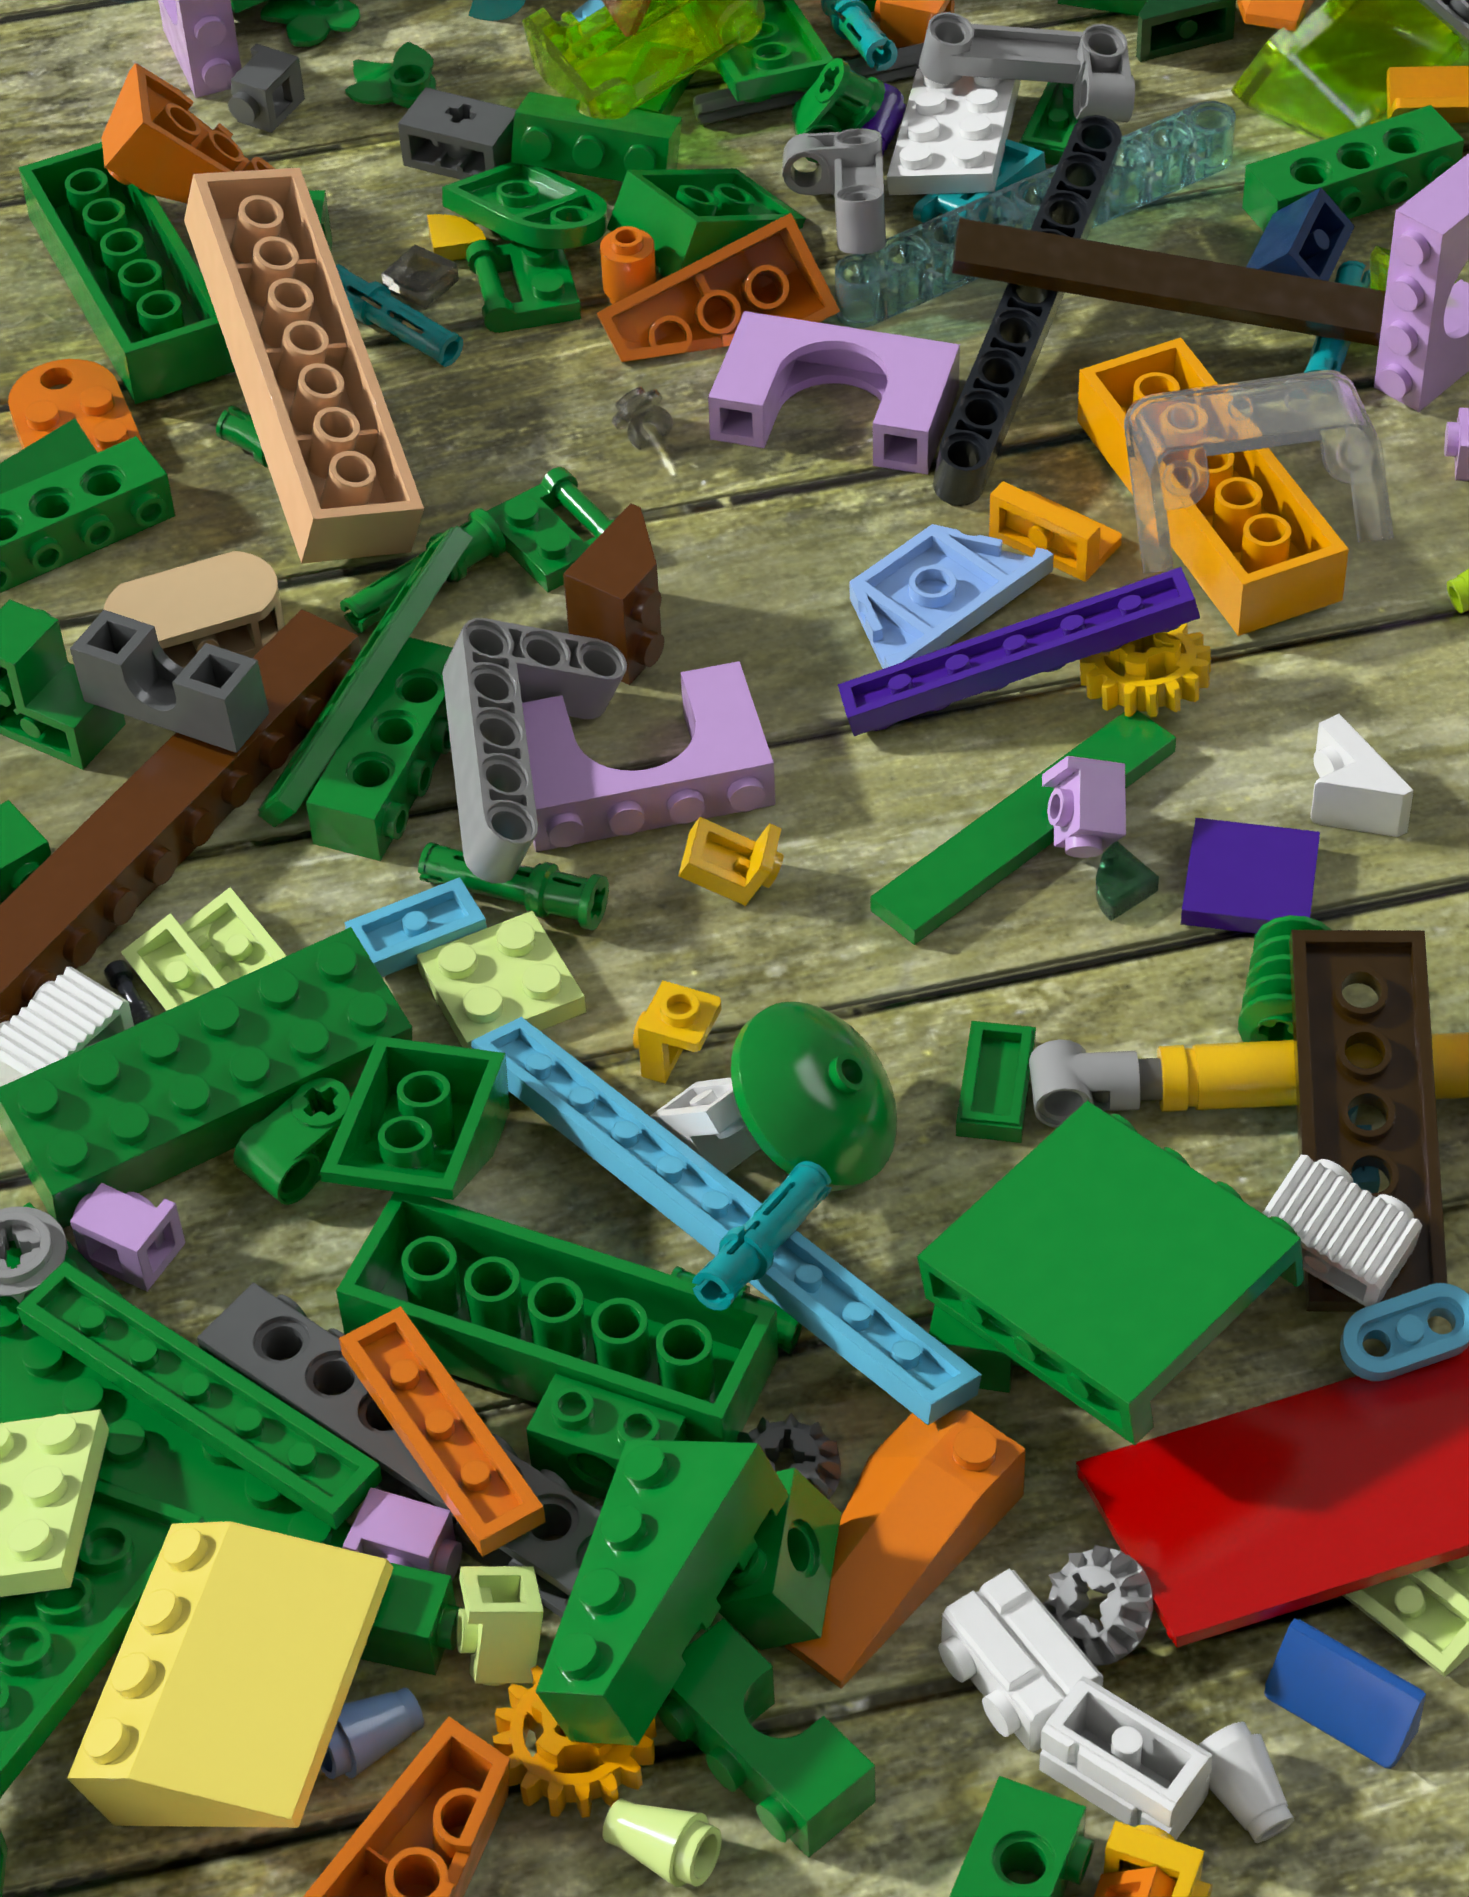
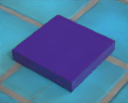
(1248, 875)

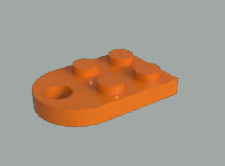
(90, 398)

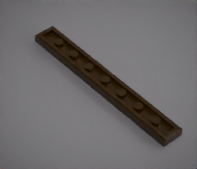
(1168, 282)

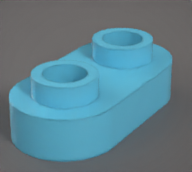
(1405, 1332)

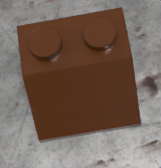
(616, 593)

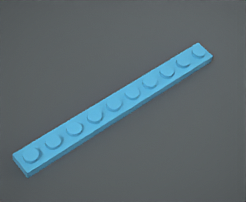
(708, 1204)

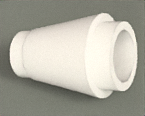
(1247, 1781)

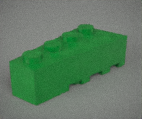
(652, 1579)

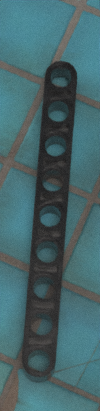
(1023, 320)

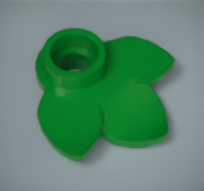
(312, 20)
(393, 82)

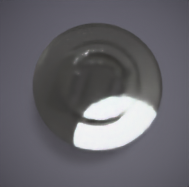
(640, 408)

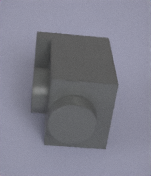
(266, 88)

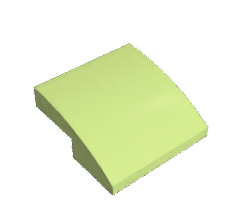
(203, 952)
(1424, 1612)

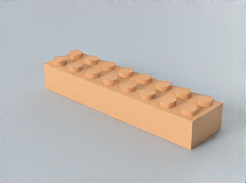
(302, 366)

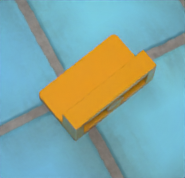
(1439, 86)
(1033, 521)

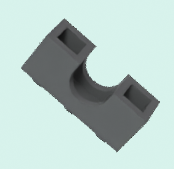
(127, 671)

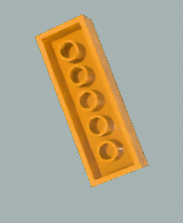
(1254, 533)

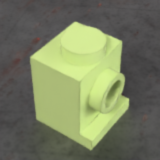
(500, 1623)

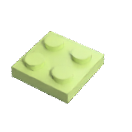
(501, 977)

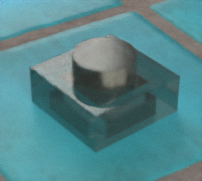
(420, 276)

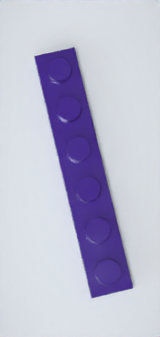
(1018, 651)

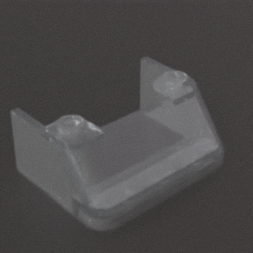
(1177, 430)

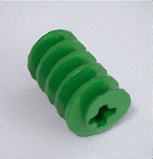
(1268, 994)

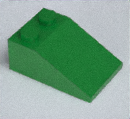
(694, 211)
(420, 1119)

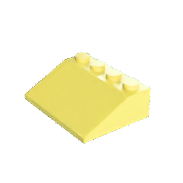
(229, 1679)

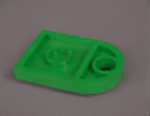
(529, 206)

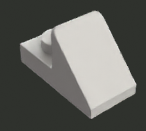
(1356, 784)
(709, 1123)

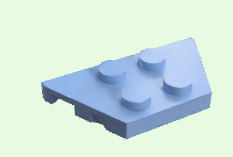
(939, 590)

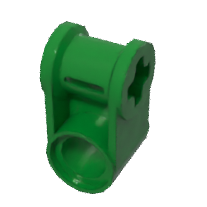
(837, 101)
(292, 1143)

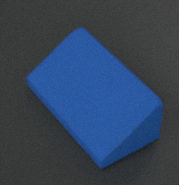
(1345, 1694)

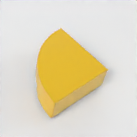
(452, 235)

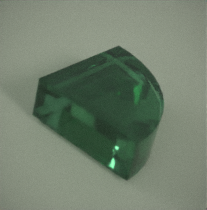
(1122, 881)

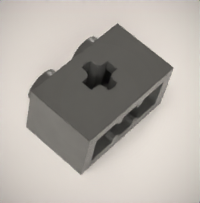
(455, 134)

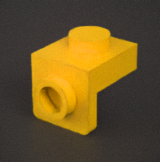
(730, 861)
(673, 1022)
(1152, 1847)

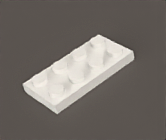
(952, 136)

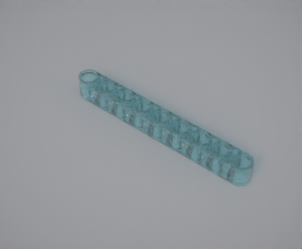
(919, 261)

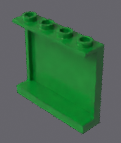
(1106, 1265)

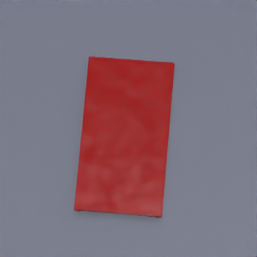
(1293, 1498)

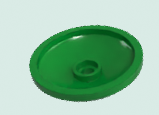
(814, 1093)

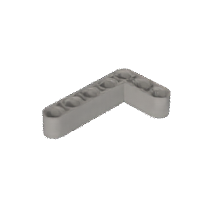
(485, 683)

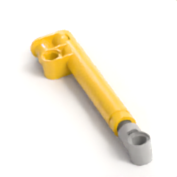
(1202, 1075)

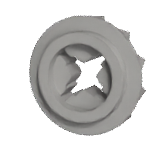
(41, 1246)
(1124, 1612)

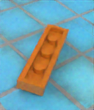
(442, 1431)

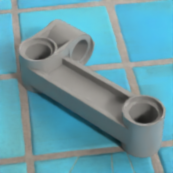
(1090, 60)
(853, 173)

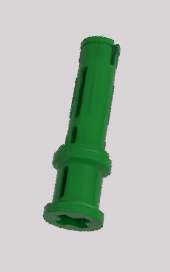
(374, 600)
(538, 888)

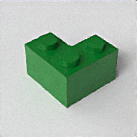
(42, 691)

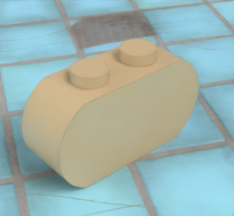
(213, 601)

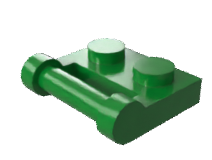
(541, 281)
(539, 536)

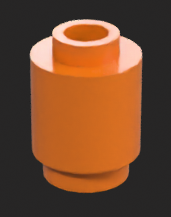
(627, 262)

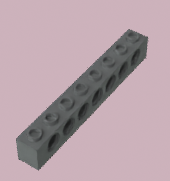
(267, 1328)

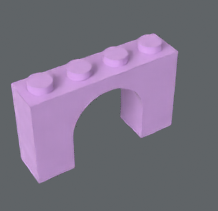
(203, 42)
(1424, 311)
(784, 355)
(717, 774)

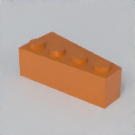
(427, 1826)

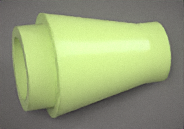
(666, 1840)

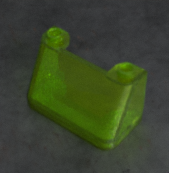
(1337, 63)
(620, 73)

